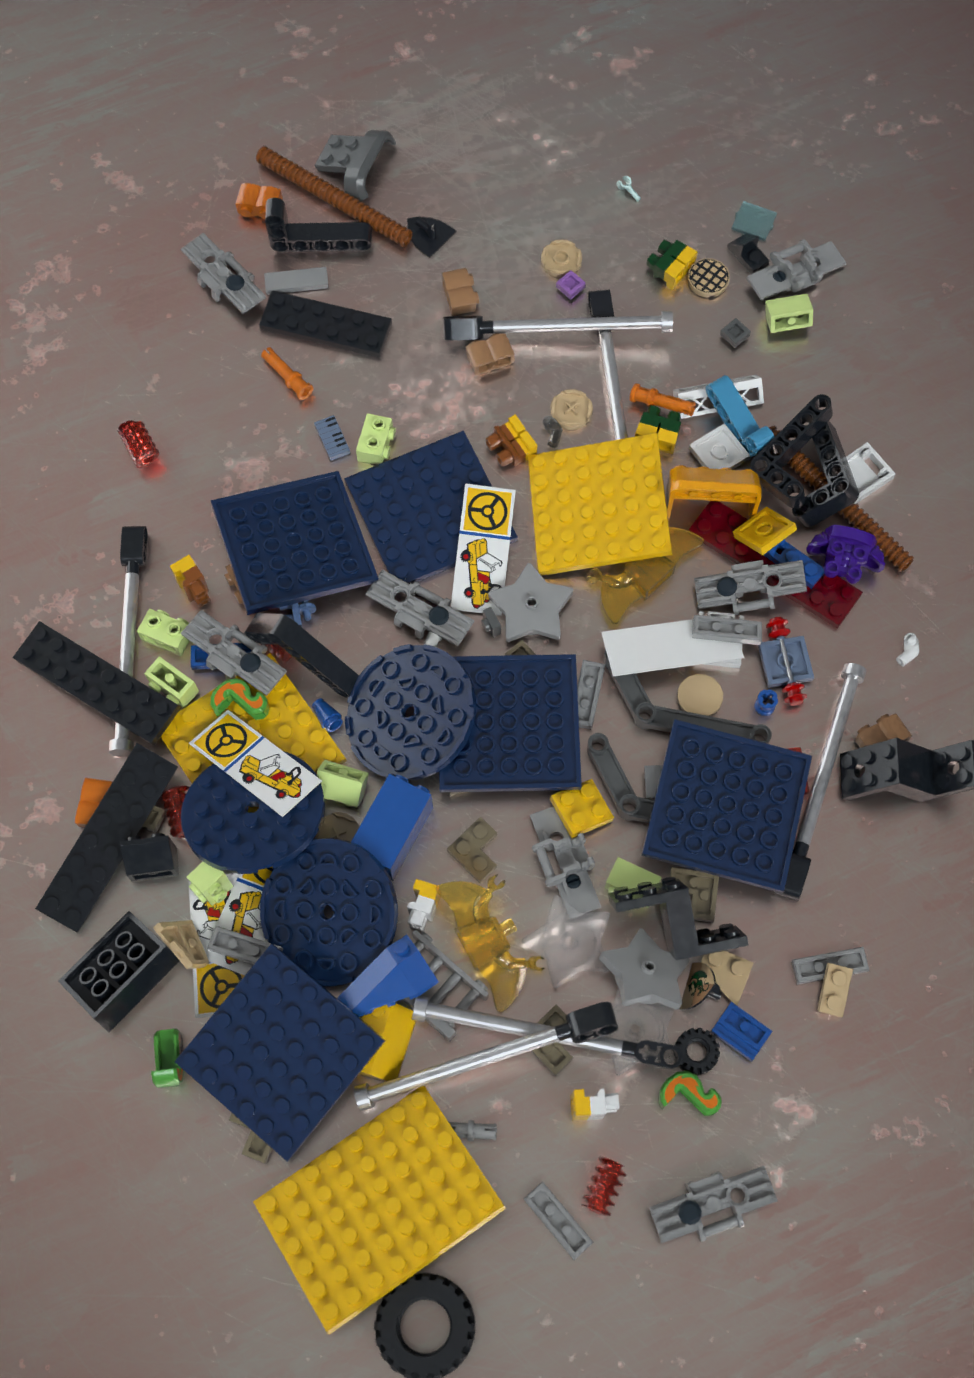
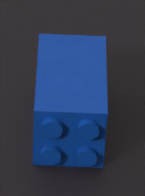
(394, 822)

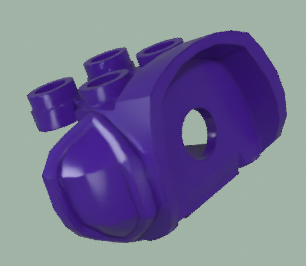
(846, 552)

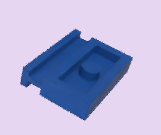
(741, 1031)

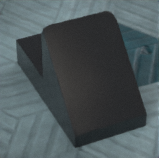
(748, 253)

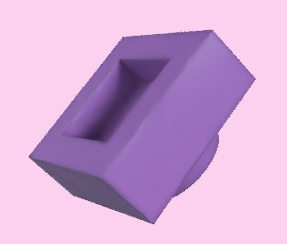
(570, 284)

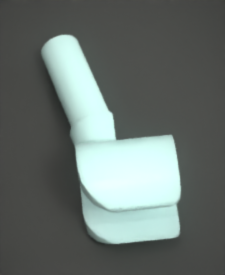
(628, 187)

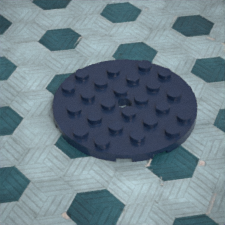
(442, 709)
(234, 840)
(356, 890)

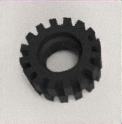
(710, 1045)

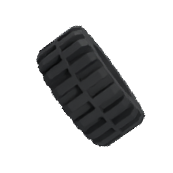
(388, 1331)

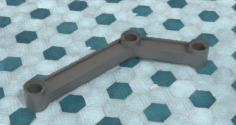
(663, 718)
(617, 782)

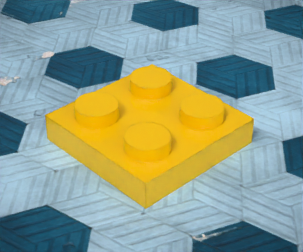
(764, 530)
(581, 809)

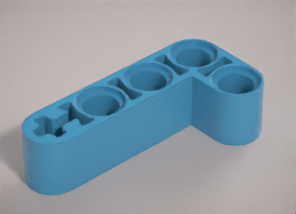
(737, 415)

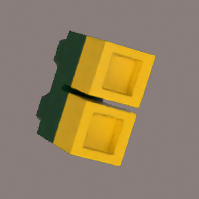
(673, 264)
(667, 427)

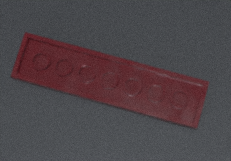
(828, 599)

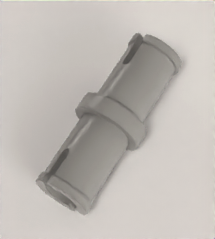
(475, 1130)

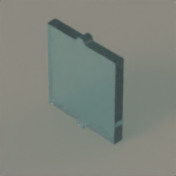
(754, 220)

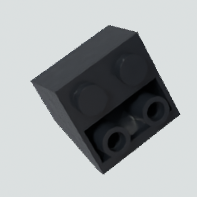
(149, 857)

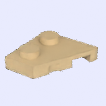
(183, 942)
(730, 973)

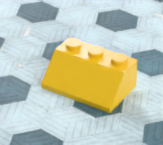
(396, 1028)

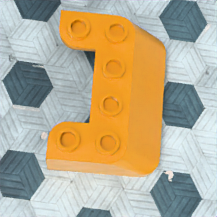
(714, 485)

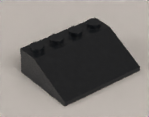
(119, 971)

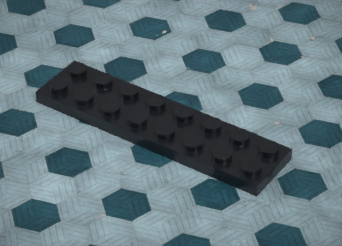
(97, 683)
(98, 849)

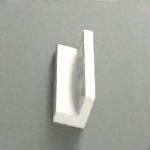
(698, 391)

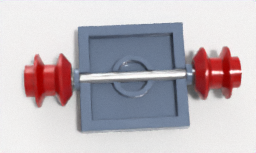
(786, 661)

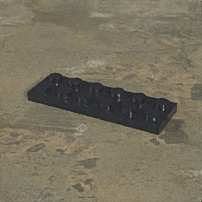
(325, 324)

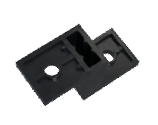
(907, 770)
(677, 918)

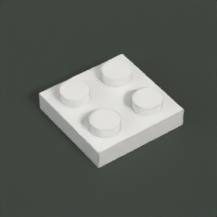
(719, 449)

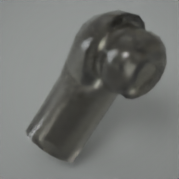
(554, 429)

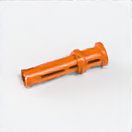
(292, 378)
(654, 398)

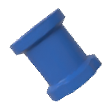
(769, 708)

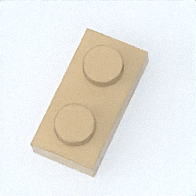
(834, 990)

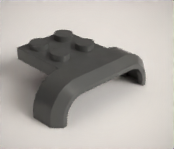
(353, 157)

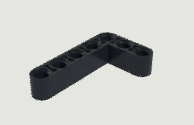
(313, 236)
(788, 449)
(841, 486)
(290, 636)

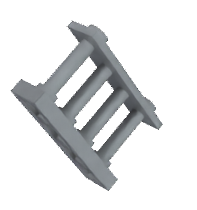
(477, 987)

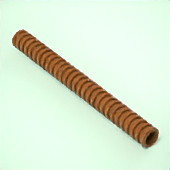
(334, 196)
(854, 515)

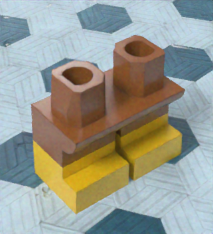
(514, 442)
(189, 576)

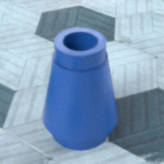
(327, 715)

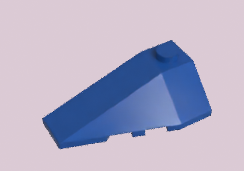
(391, 977)

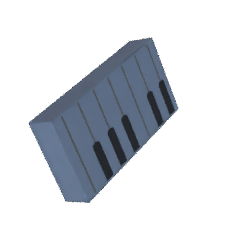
(332, 438)

